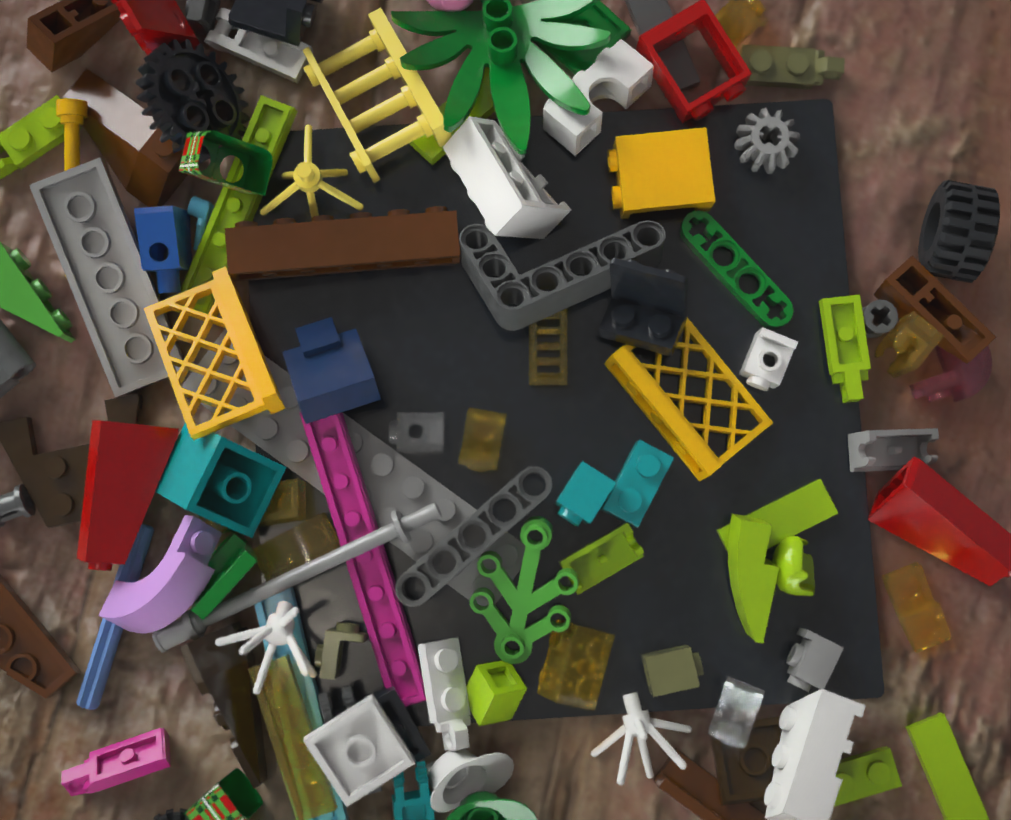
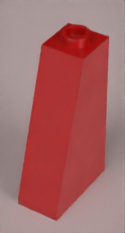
(119, 487)
(942, 522)

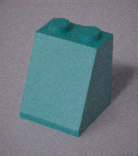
(220, 481)

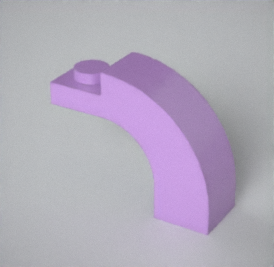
(170, 587)

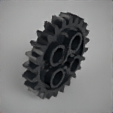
(190, 94)

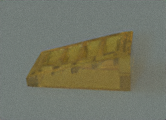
(549, 378)

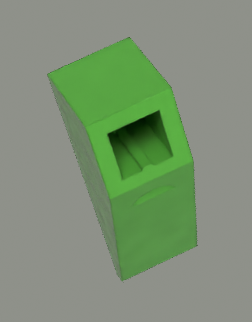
(29, 297)

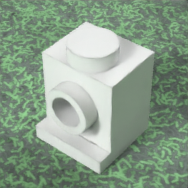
(768, 343)

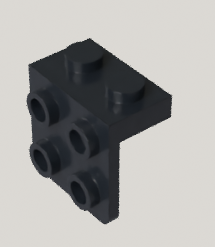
(275, 18)

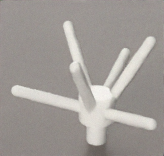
(277, 632)
(638, 724)

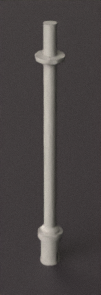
(193, 627)

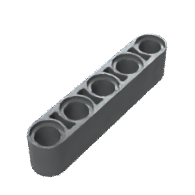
(455, 543)

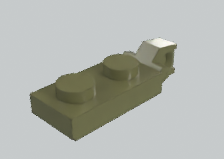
(790, 66)

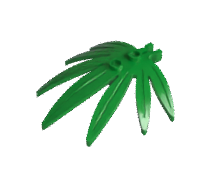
(501, 41)

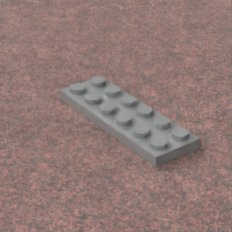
(104, 272)

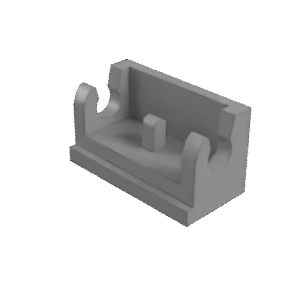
(889, 448)

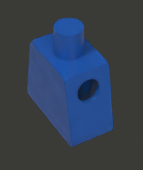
(163, 229)

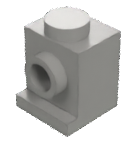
(812, 660)

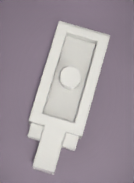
(446, 691)

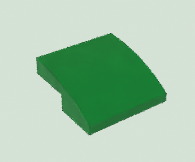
(231, 562)

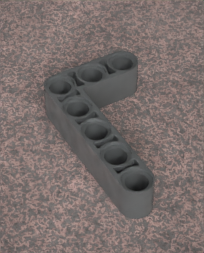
(556, 275)

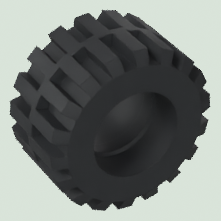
(959, 230)

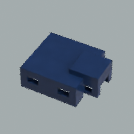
(329, 371)

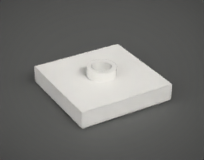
(359, 750)

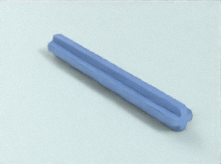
(109, 633)

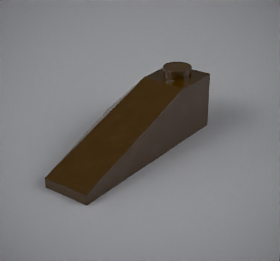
(226, 678)

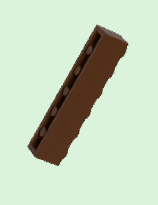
(342, 244)

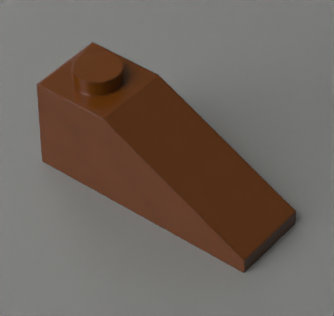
(69, 30)
(917, 290)

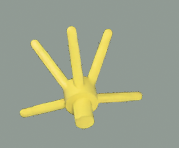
(309, 179)

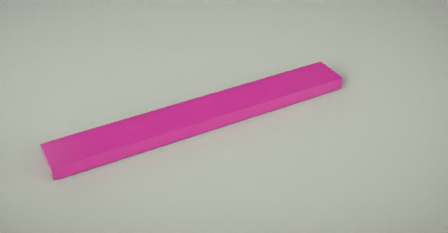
(371, 570)

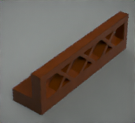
(700, 793)

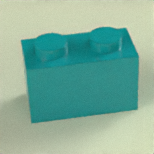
(637, 483)
(583, 495)

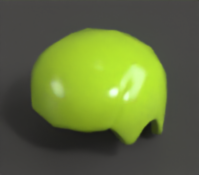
(795, 567)

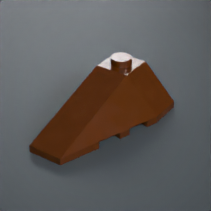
(127, 143)

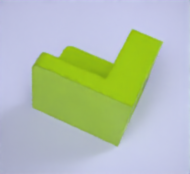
(494, 692)

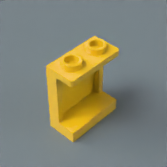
(661, 171)

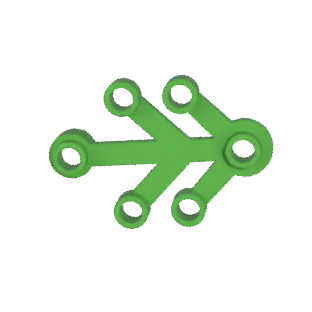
(523, 598)

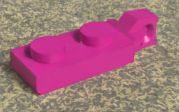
(119, 763)

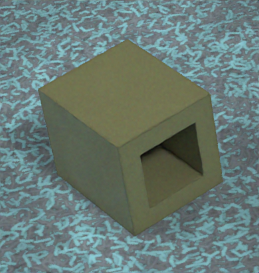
(672, 670)

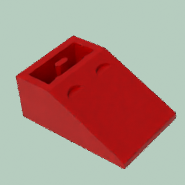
(155, 22)

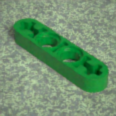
(741, 265)

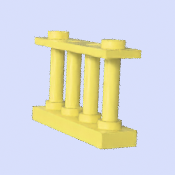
(411, 95)

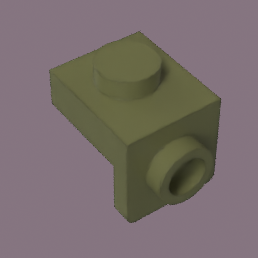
(329, 655)

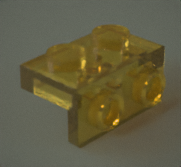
(575, 666)

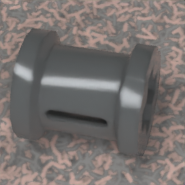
(887, 320)
(16, 504)

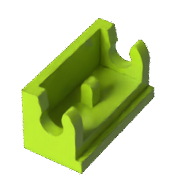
(603, 557)

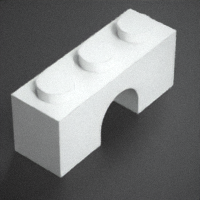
(617, 75)

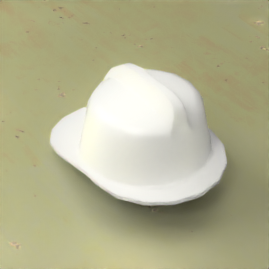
(462, 773)

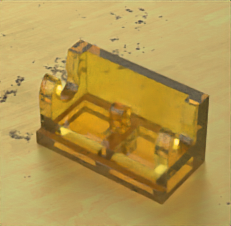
(912, 342)

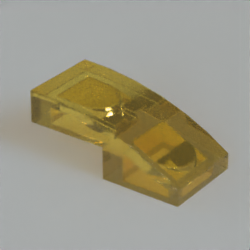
(296, 546)
(915, 607)

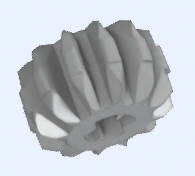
(767, 127)

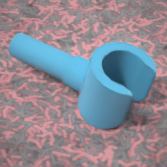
(202, 210)

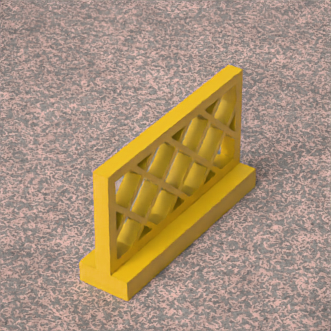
(246, 350)
(670, 418)

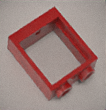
(694, 18)

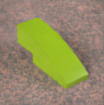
(751, 574)

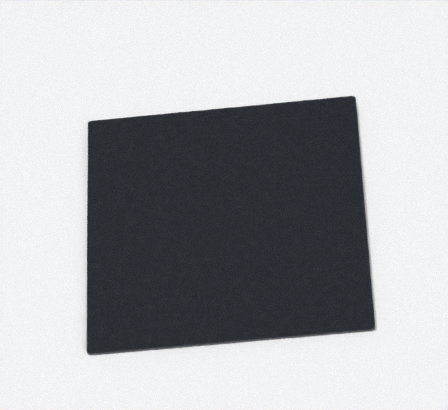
(445, 352)

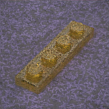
(287, 726)

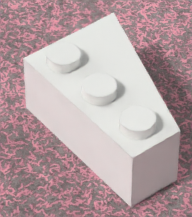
(500, 183)
(809, 756)

